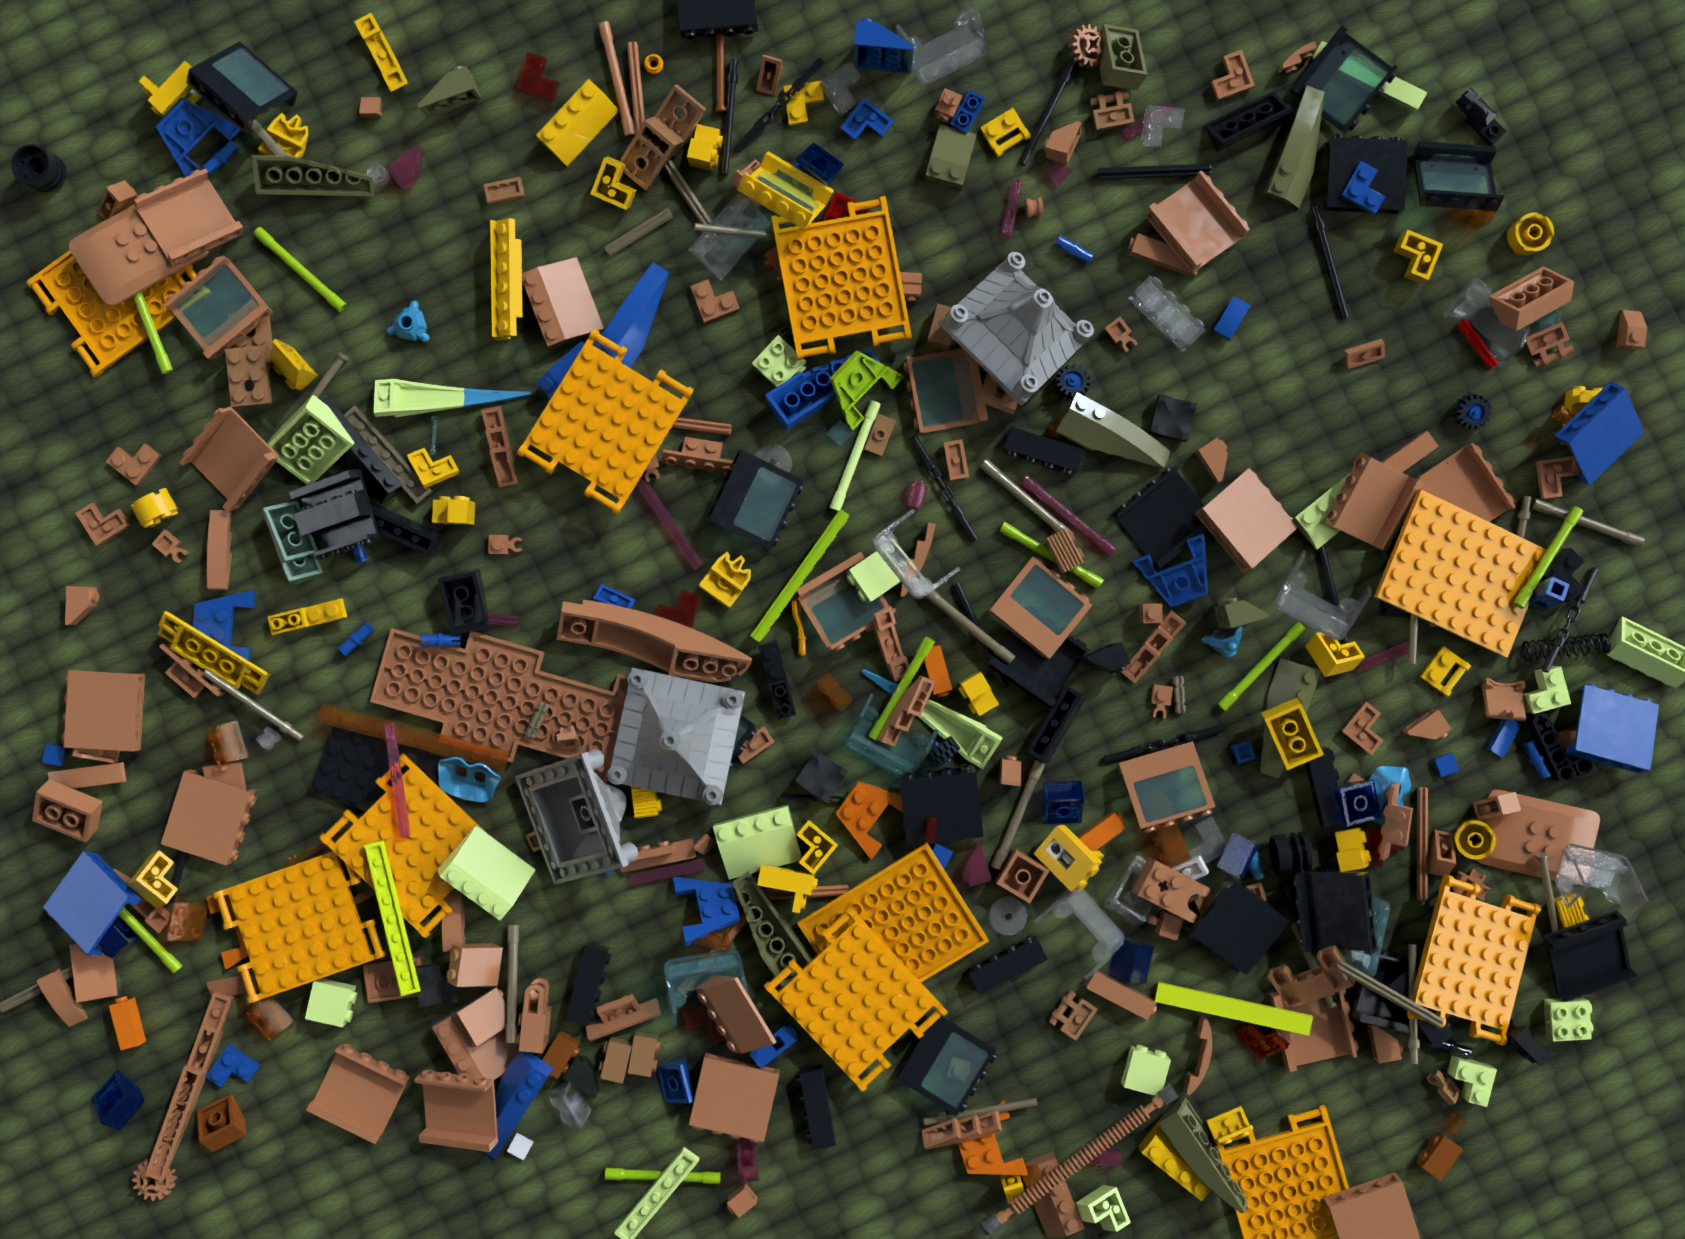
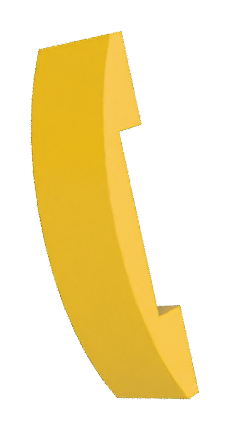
(381, 52)

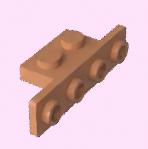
(698, 455)
(188, 675)
(1396, 824)
(662, 854)
(620, 1015)

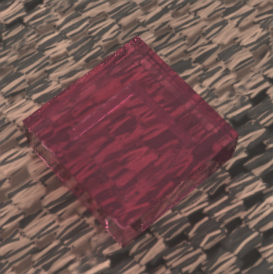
(1058, 172)

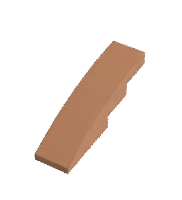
(499, 446)
(218, 550)
(921, 552)
(1153, 646)
(904, 712)
(90, 775)
(961, 1130)

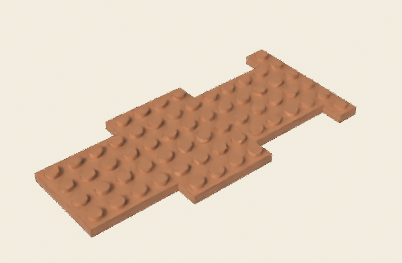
(493, 692)

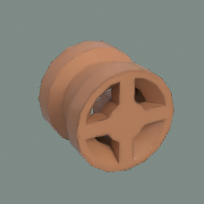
(1034, 207)

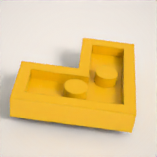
(796, 106)
(431, 472)

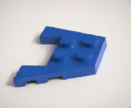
(186, 127)
(1181, 581)
(216, 618)
(715, 905)

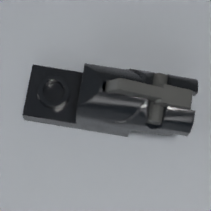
(1480, 116)

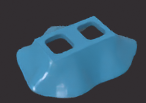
(1383, 777)
(467, 787)

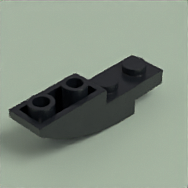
(777, 679)

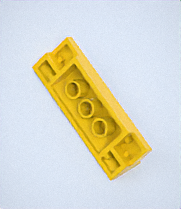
(505, 279)
(211, 654)

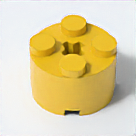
(1520, 239)
(154, 507)
(1479, 849)

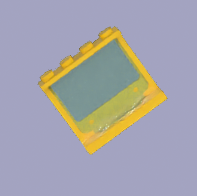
(786, 191)

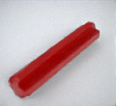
(1477, 344)

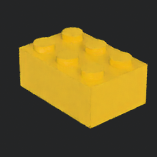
(1292, 733)

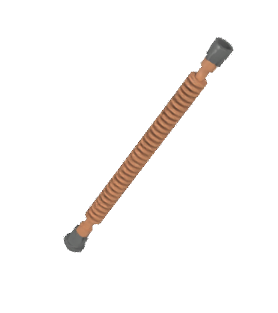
(996, 1221)

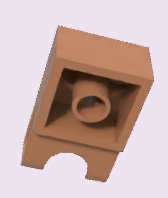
(1173, 893)
(535, 1018)

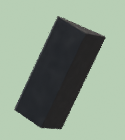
(1247, 120)

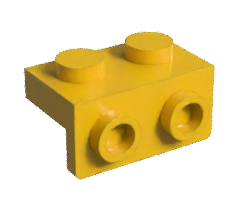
(1229, 1125)

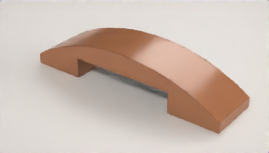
(889, 643)
(154, 917)
(1193, 1079)

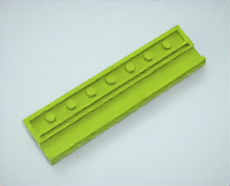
(800, 575)

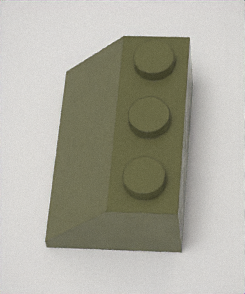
(1236, 612)

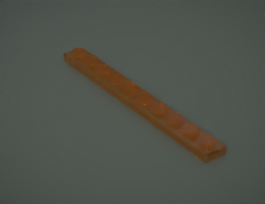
(414, 736)

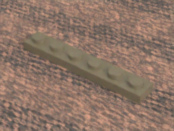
(388, 455)

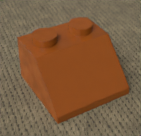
(220, 1123)

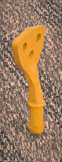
(796, 608)

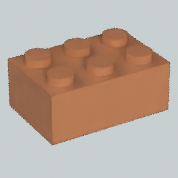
(67, 810)

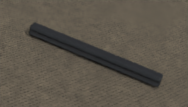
(1153, 171)

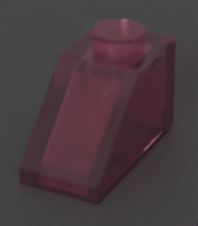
(407, 167)
(976, 867)
(747, 1160)

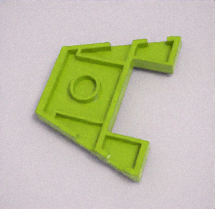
(855, 379)

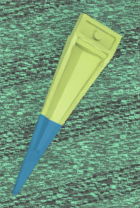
(412, 398)
(973, 738)

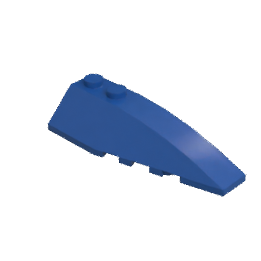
(635, 316)
(805, 393)
(516, 1092)

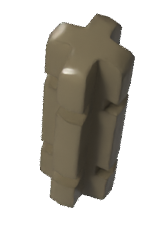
(1179, 694)
(537, 719)

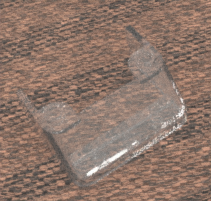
(951, 49)
(1475, 307)
(887, 547)
(1314, 611)
(1601, 870)
(1094, 918)

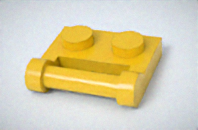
(1001, 127)
(1440, 666)

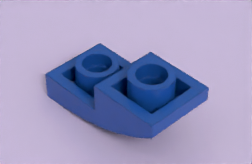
(968, 111)
(1231, 318)

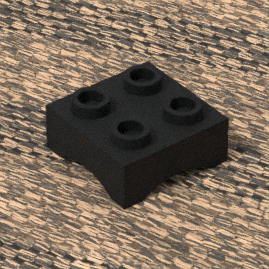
(1172, 418)
(820, 777)
(434, 985)
(1522, 1040)

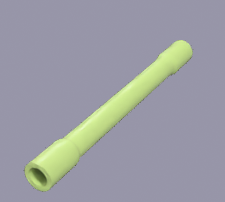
(870, 417)

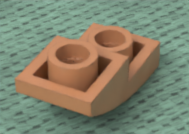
(1294, 60)

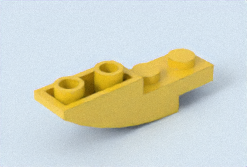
(307, 617)

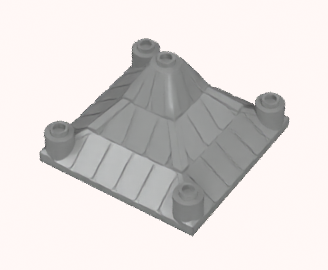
(1015, 329)
(676, 736)
(576, 817)

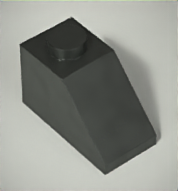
(583, 1076)

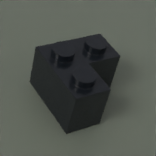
(1562, 568)

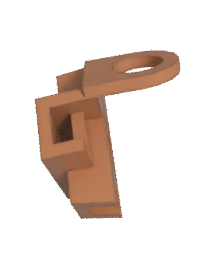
(1474, 877)

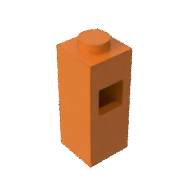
(937, 671)
(1103, 831)
(127, 1022)

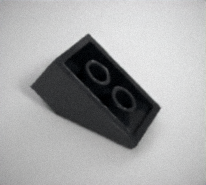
(464, 601)

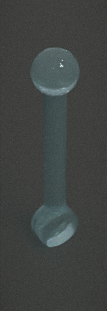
(435, 419)

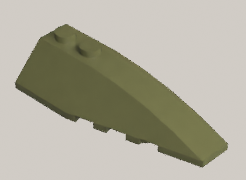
(1298, 153)
(304, 177)
(1108, 432)
(1288, 682)
(769, 928)
(1191, 1140)

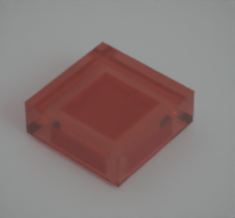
(931, 829)

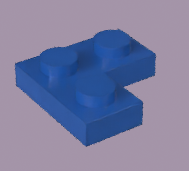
(866, 116)
(1358, 190)
(231, 1062)

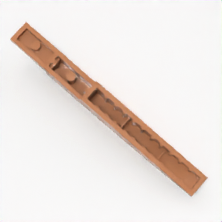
(189, 1086)

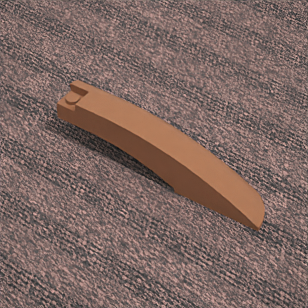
(652, 640)

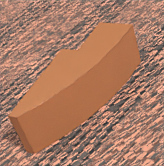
(453, 923)
(62, 997)

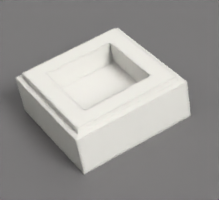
(520, 1146)

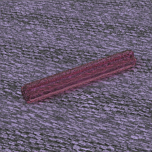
(668, 871)

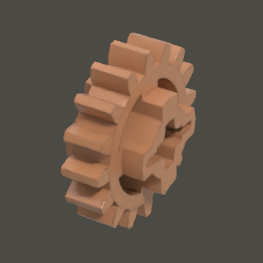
(1086, 46)
(156, 1188)

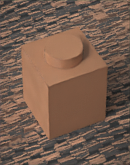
(1150, 613)
(741, 1200)

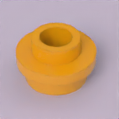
(653, 58)

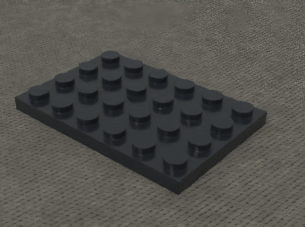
(354, 764)

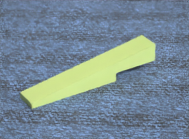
(1397, 91)

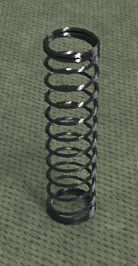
(1600, 639)

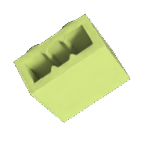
(779, 362)
(872, 577)
(331, 1002)
(1568, 1019)
(1145, 1070)

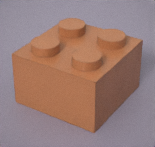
(1022, 875)

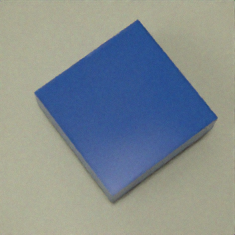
(1243, 752)
(54, 754)
(1446, 764)

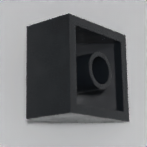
(1107, 659)

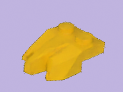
(287, 135)
(726, 580)

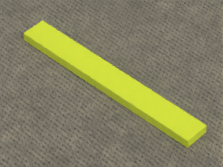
(392, 918)
(1233, 1008)

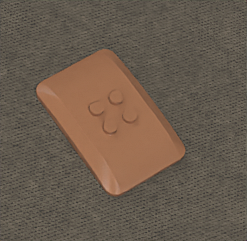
(123, 257)
(1537, 829)

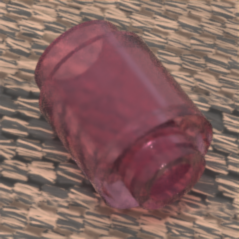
(916, 493)
(1108, 1159)

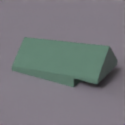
(289, 544)

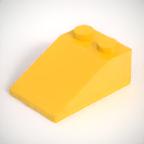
(291, 365)

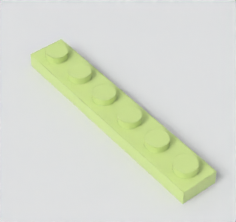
(657, 1194)

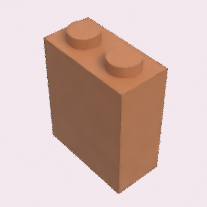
(474, 965)
(483, 1017)

